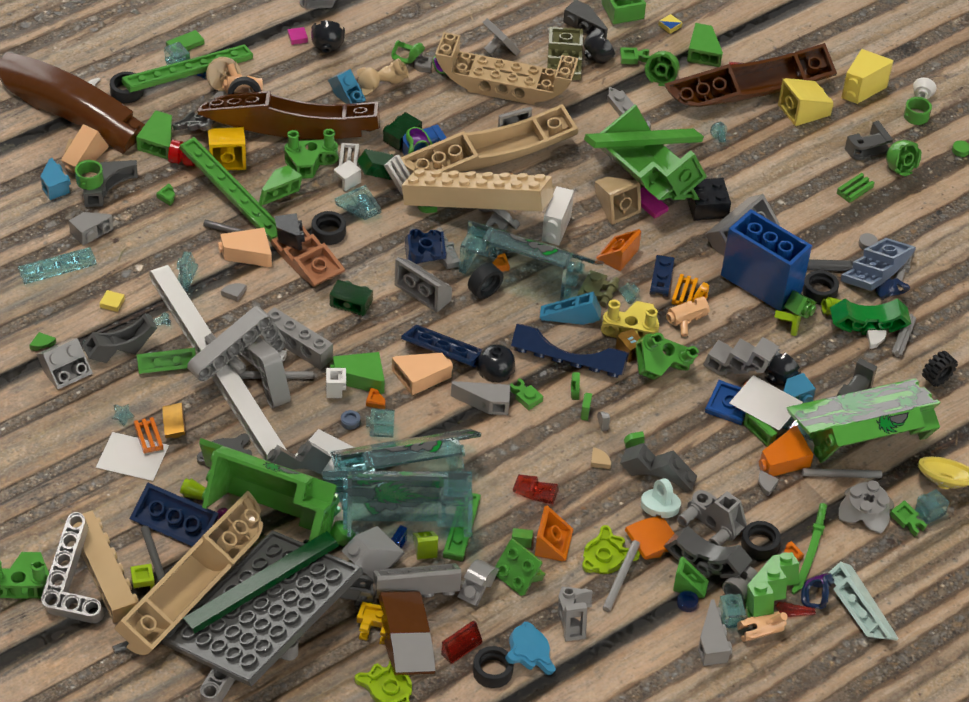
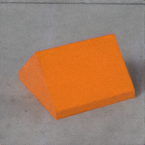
(621, 249)
(553, 536)

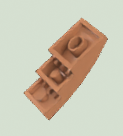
(313, 263)

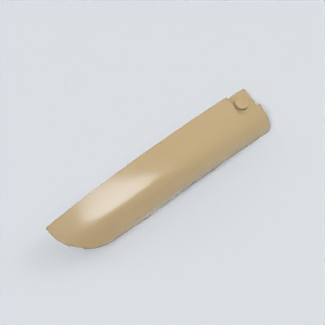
(192, 576)

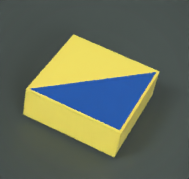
(670, 23)

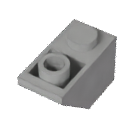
(90, 226)

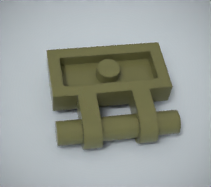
(596, 282)

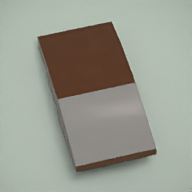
(407, 633)

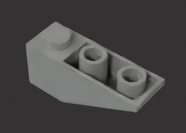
(483, 396)
(713, 642)

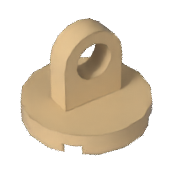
(218, 70)

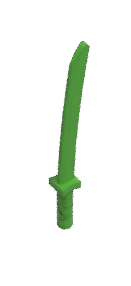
(817, 531)

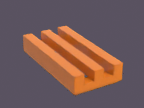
(138, 425)

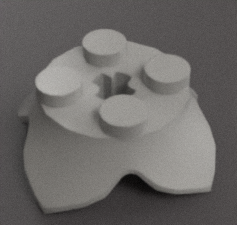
(867, 503)

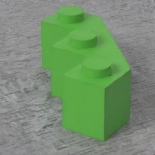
(772, 583)

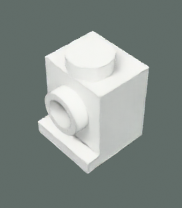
(335, 382)

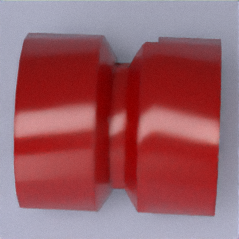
(176, 156)

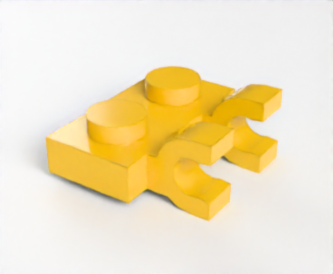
(369, 616)

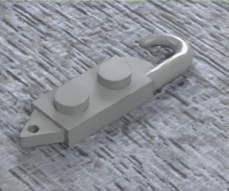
(620, 102)

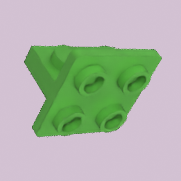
(519, 567)

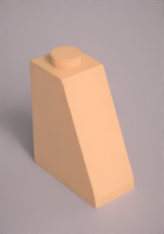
(86, 146)
(246, 247)
(421, 370)

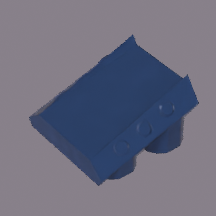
(425, 247)

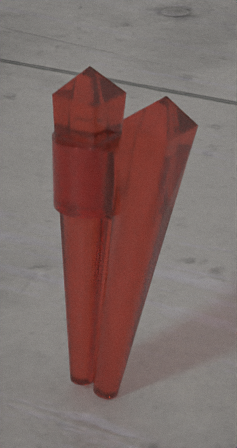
(795, 610)

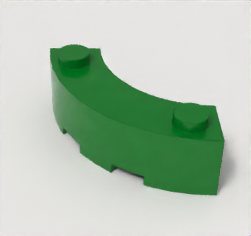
(861, 318)

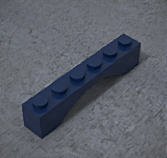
(531, 339)

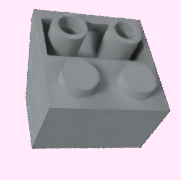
(65, 363)

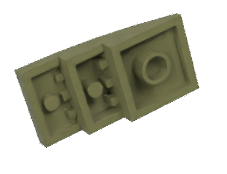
(565, 42)

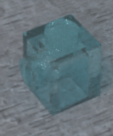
(176, 53)
(381, 423)
(931, 506)
(731, 610)

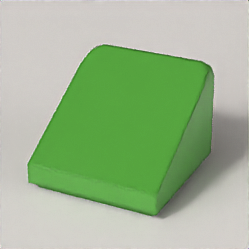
(523, 537)

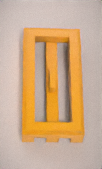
(687, 281)

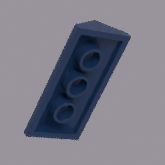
(443, 344)
(173, 515)

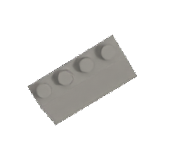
(718, 234)
(426, 579)

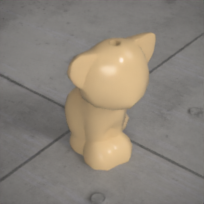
(370, 78)

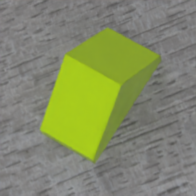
(425, 544)

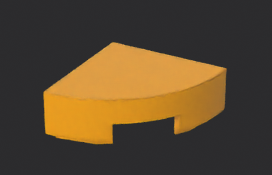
(702, 291)

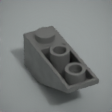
(583, 17)

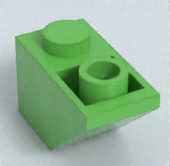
(800, 304)

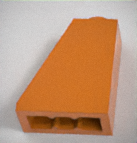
(786, 454)

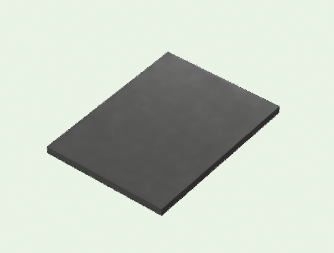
(265, 627)

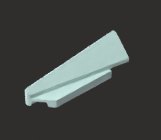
(860, 603)

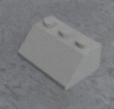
(421, 284)

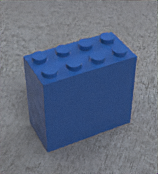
(765, 259)

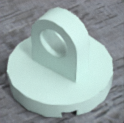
(661, 500)

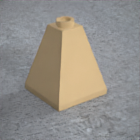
(618, 198)

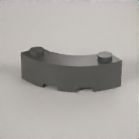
(707, 556)

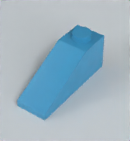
(574, 310)

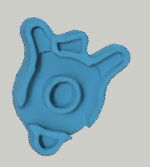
(530, 648)

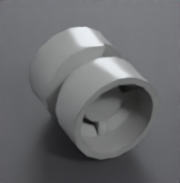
(739, 583)

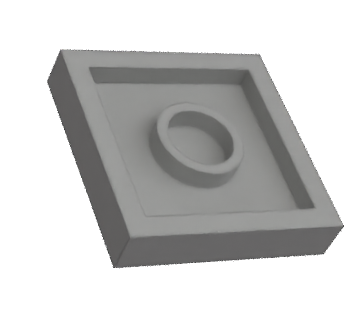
(499, 39)

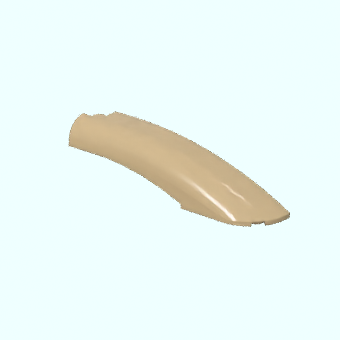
(496, 145)

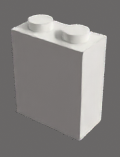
(557, 215)

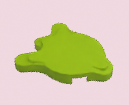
(605, 553)
(385, 685)

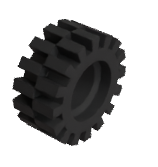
(939, 368)

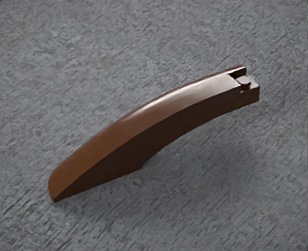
(751, 79)

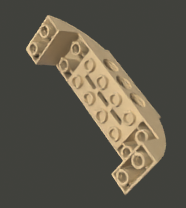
(503, 77)

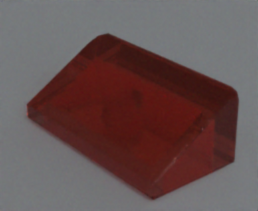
(461, 642)

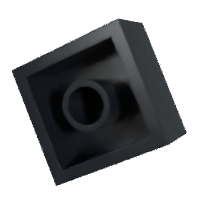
(712, 201)

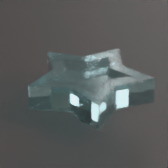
(122, 414)

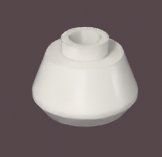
(924, 88)

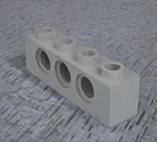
(302, 340)

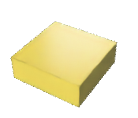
(112, 301)

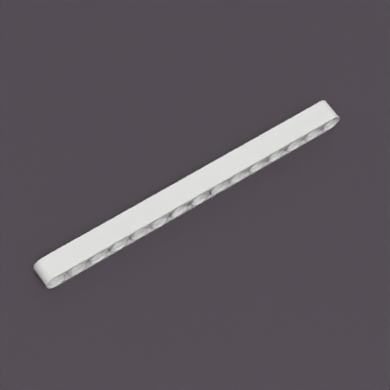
(226, 378)

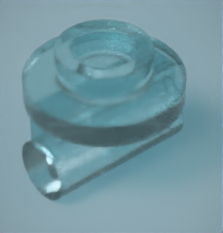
(718, 131)
(630, 292)

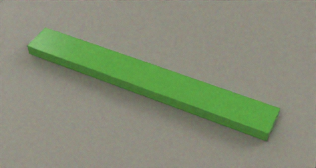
(182, 69)
(641, 138)
(229, 186)

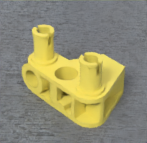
(640, 317)

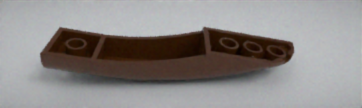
(70, 98)
(278, 115)

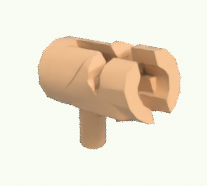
(242, 88)
(686, 312)
(765, 625)

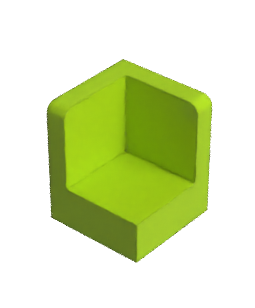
(142, 576)

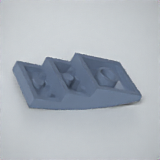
(878, 264)

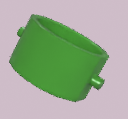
(917, 103)
(91, 182)

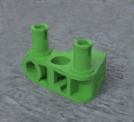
(308, 160)
(654, 362)
(25, 577)

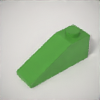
(280, 184)

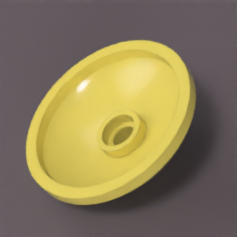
(945, 472)

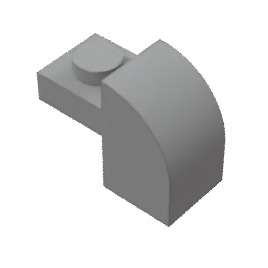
(477, 579)

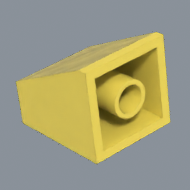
(866, 76)
(804, 101)

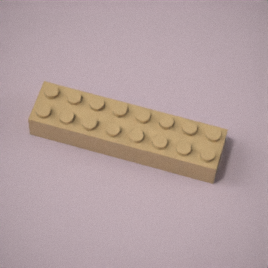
(478, 190)

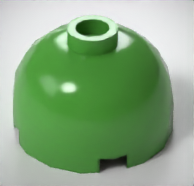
(662, 67)
(903, 157)

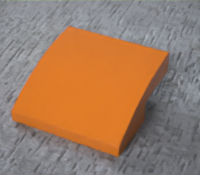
(652, 535)

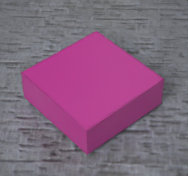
(297, 35)

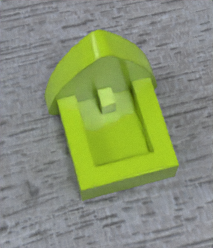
(793, 318)

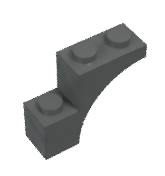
(113, 173)
(130, 340)
(309, 457)
(641, 461)

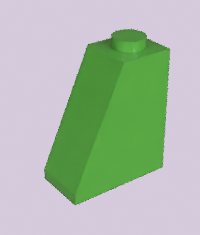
(704, 46)
(156, 135)
(362, 370)

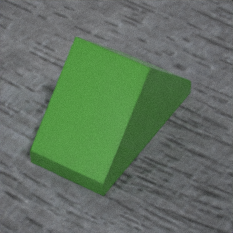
(689, 579)

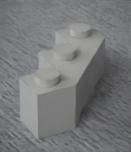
(741, 358)

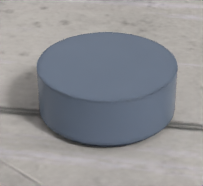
(350, 419)

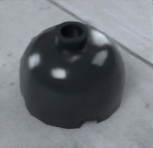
(327, 36)
(597, 47)
(496, 363)
(781, 369)

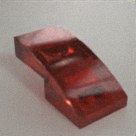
(531, 488)

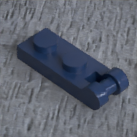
(662, 275)

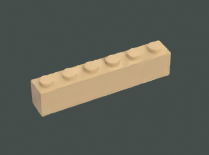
(105, 570)

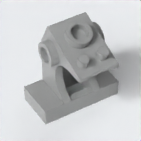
(572, 604)

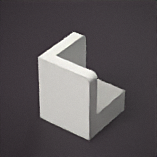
(349, 174)

